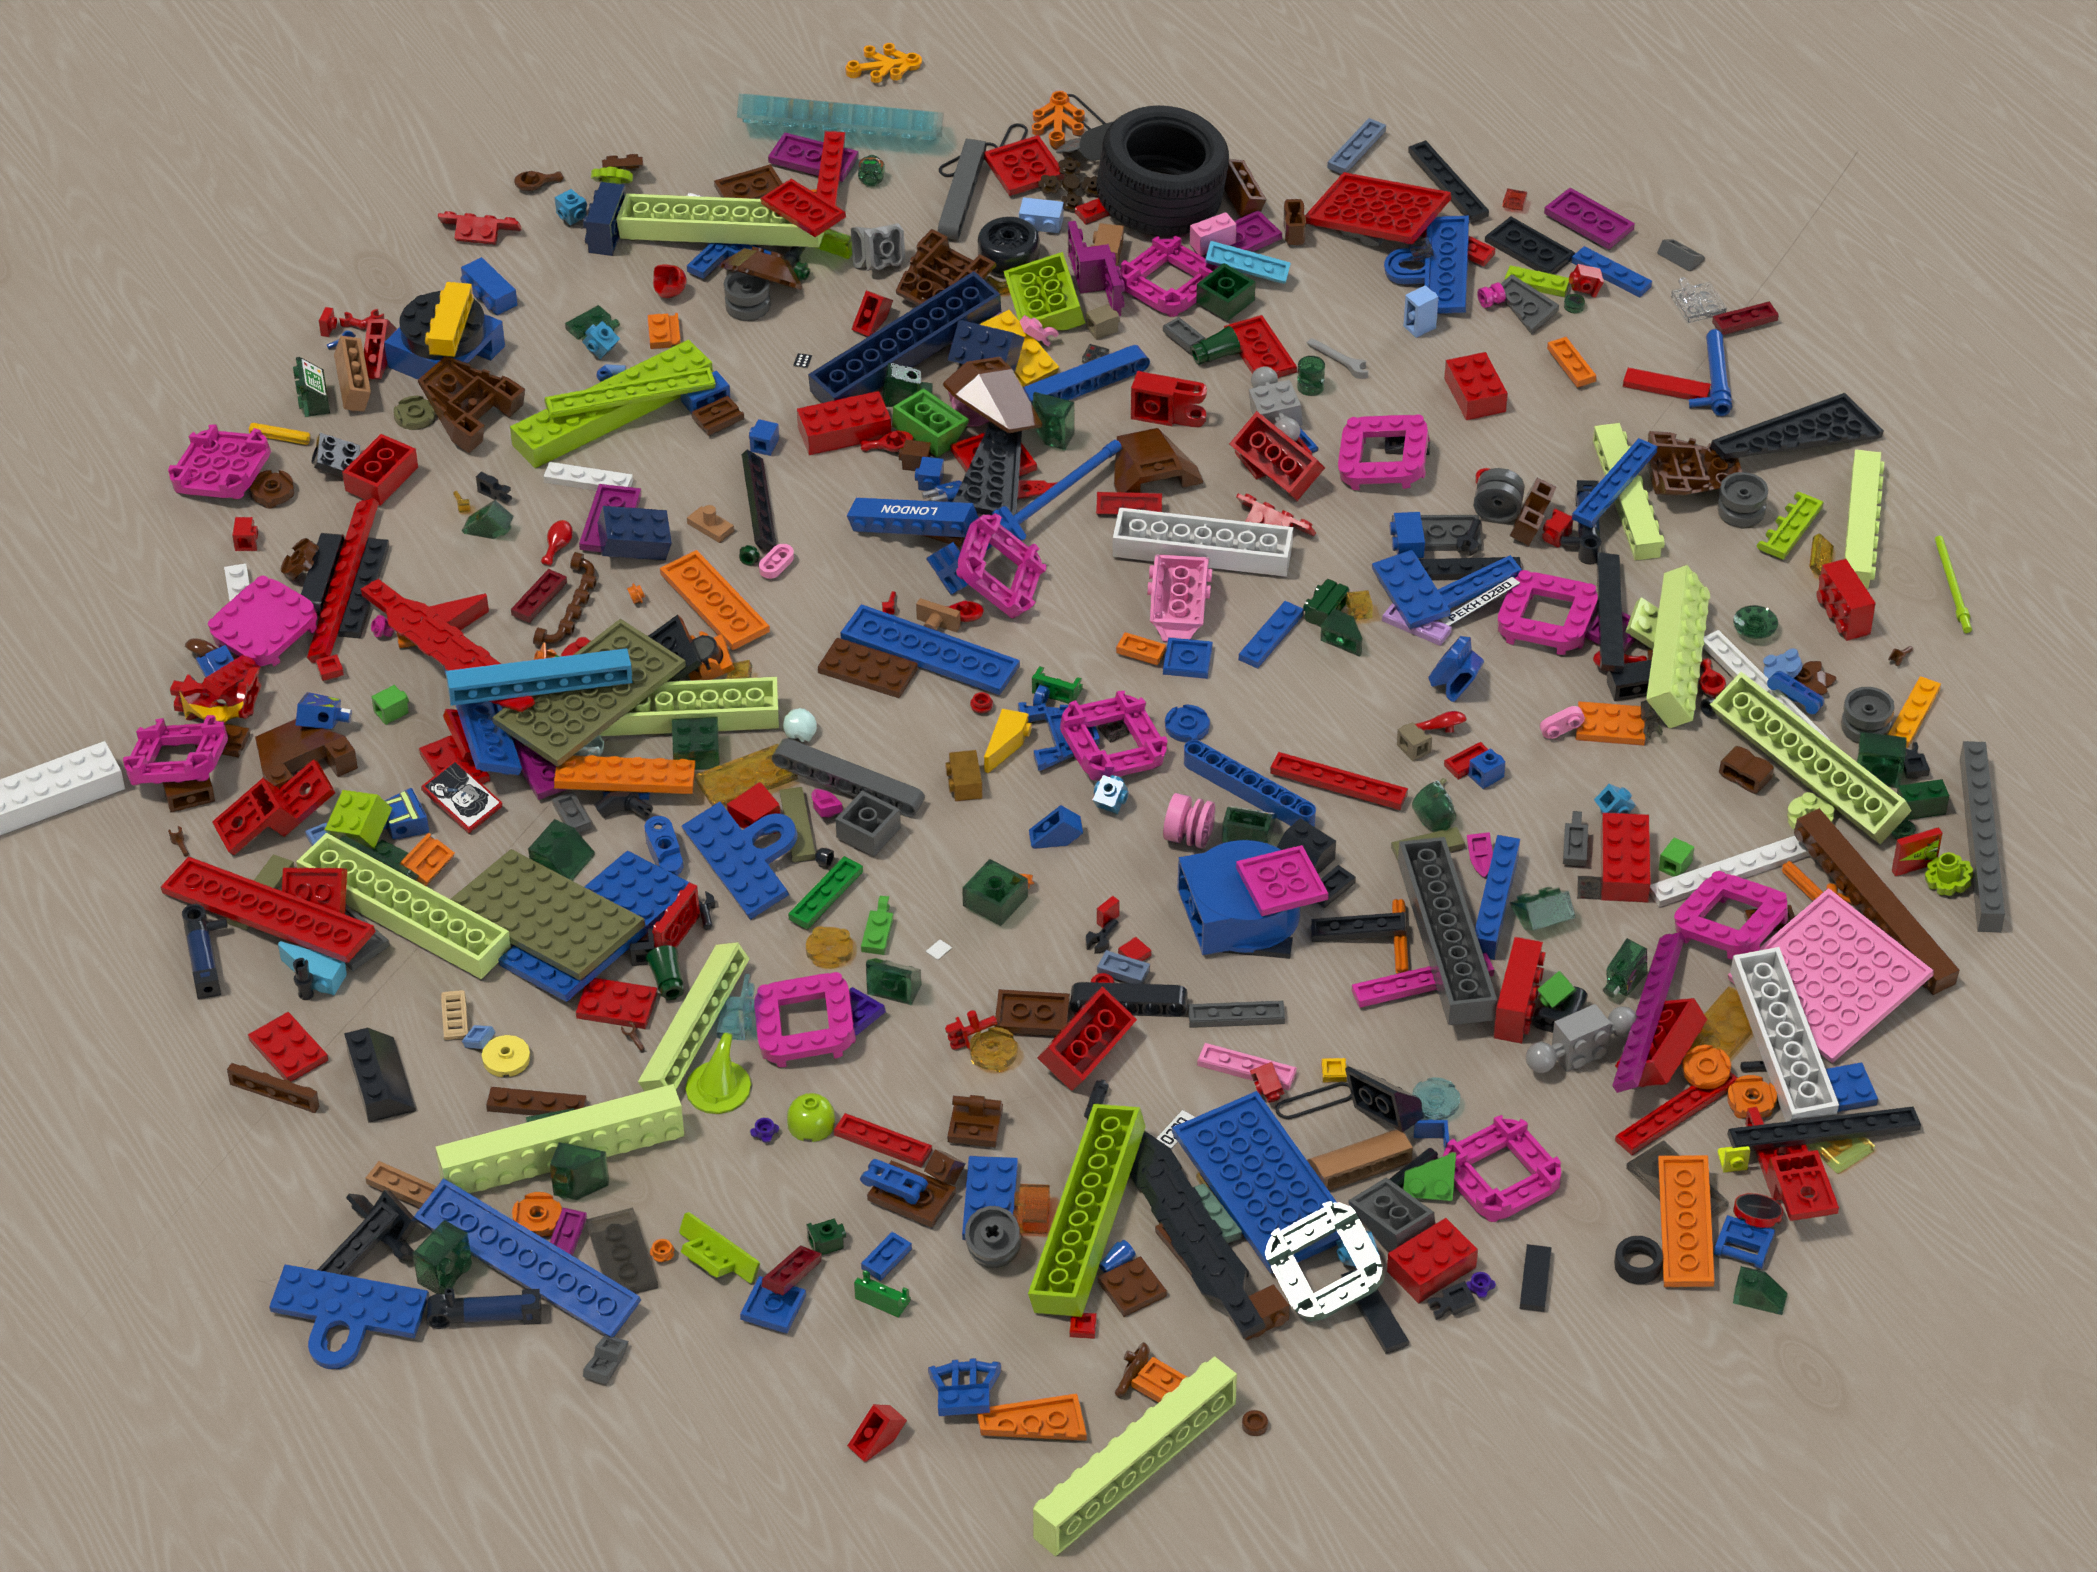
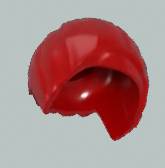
(669, 280)

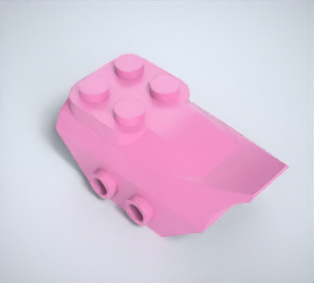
(1178, 594)

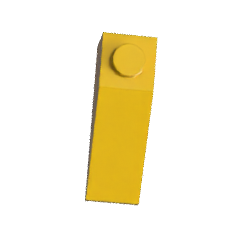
(1006, 738)

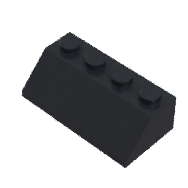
(378, 1074)

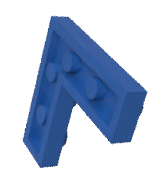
(713, 255)

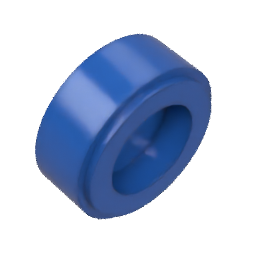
(1041, 695)

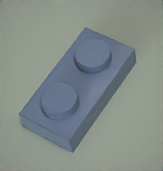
(1123, 968)

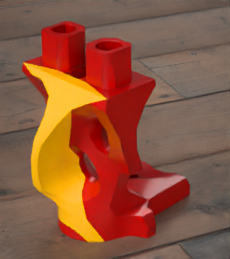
(199, 702)

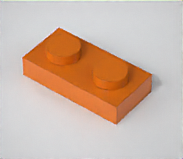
(1141, 648)

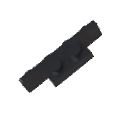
(399, 1233)

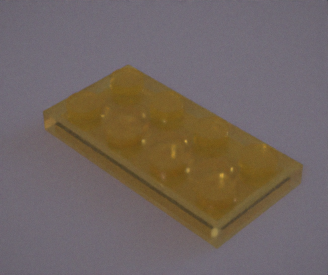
(737, 776)
(1726, 1024)

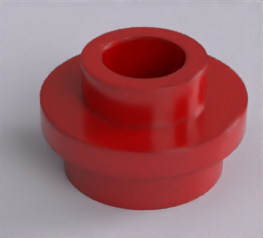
(981, 703)

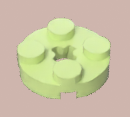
(1805, 804)

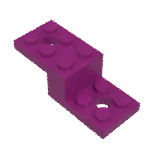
(1095, 268)

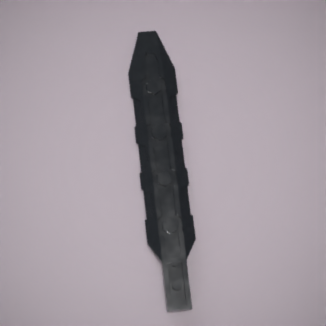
(1193, 1232)

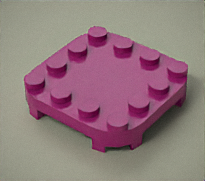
(220, 463)
(263, 621)

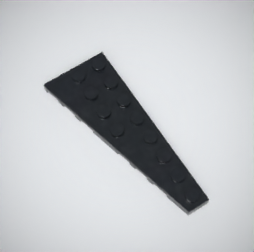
(1816, 425)
(993, 472)

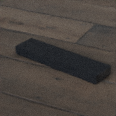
(1358, 927)
(361, 1240)
(1381, 1321)

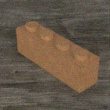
(352, 373)

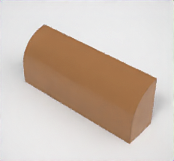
(1362, 1159)

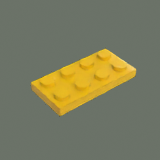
(1034, 361)

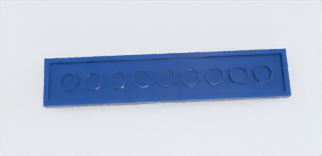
(531, 1260)

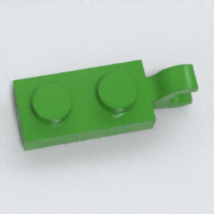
(878, 928)

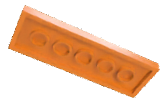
(714, 600)
(626, 774)
(1686, 1221)

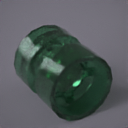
(1311, 375)

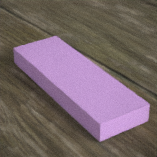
(1434, 631)

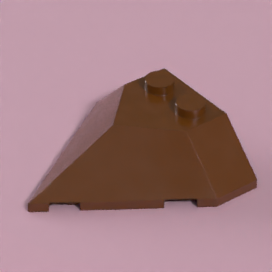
(764, 266)

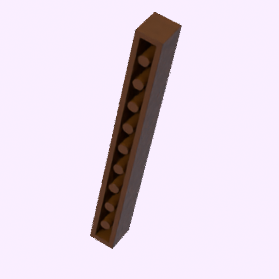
(1873, 896)

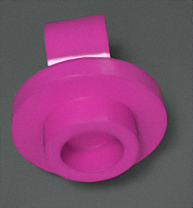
(381, 627)

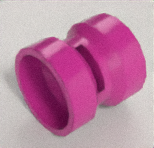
(1491, 295)

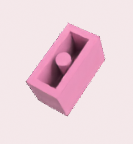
(1217, 229)

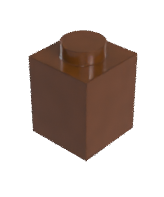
(912, 454)
(944, 1167)

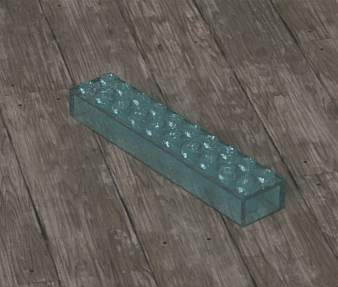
(842, 115)

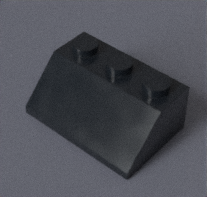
(1383, 1100)

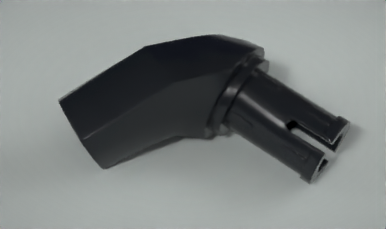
(623, 802)

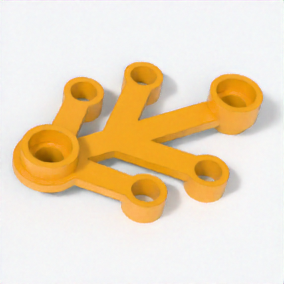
(906, 62)

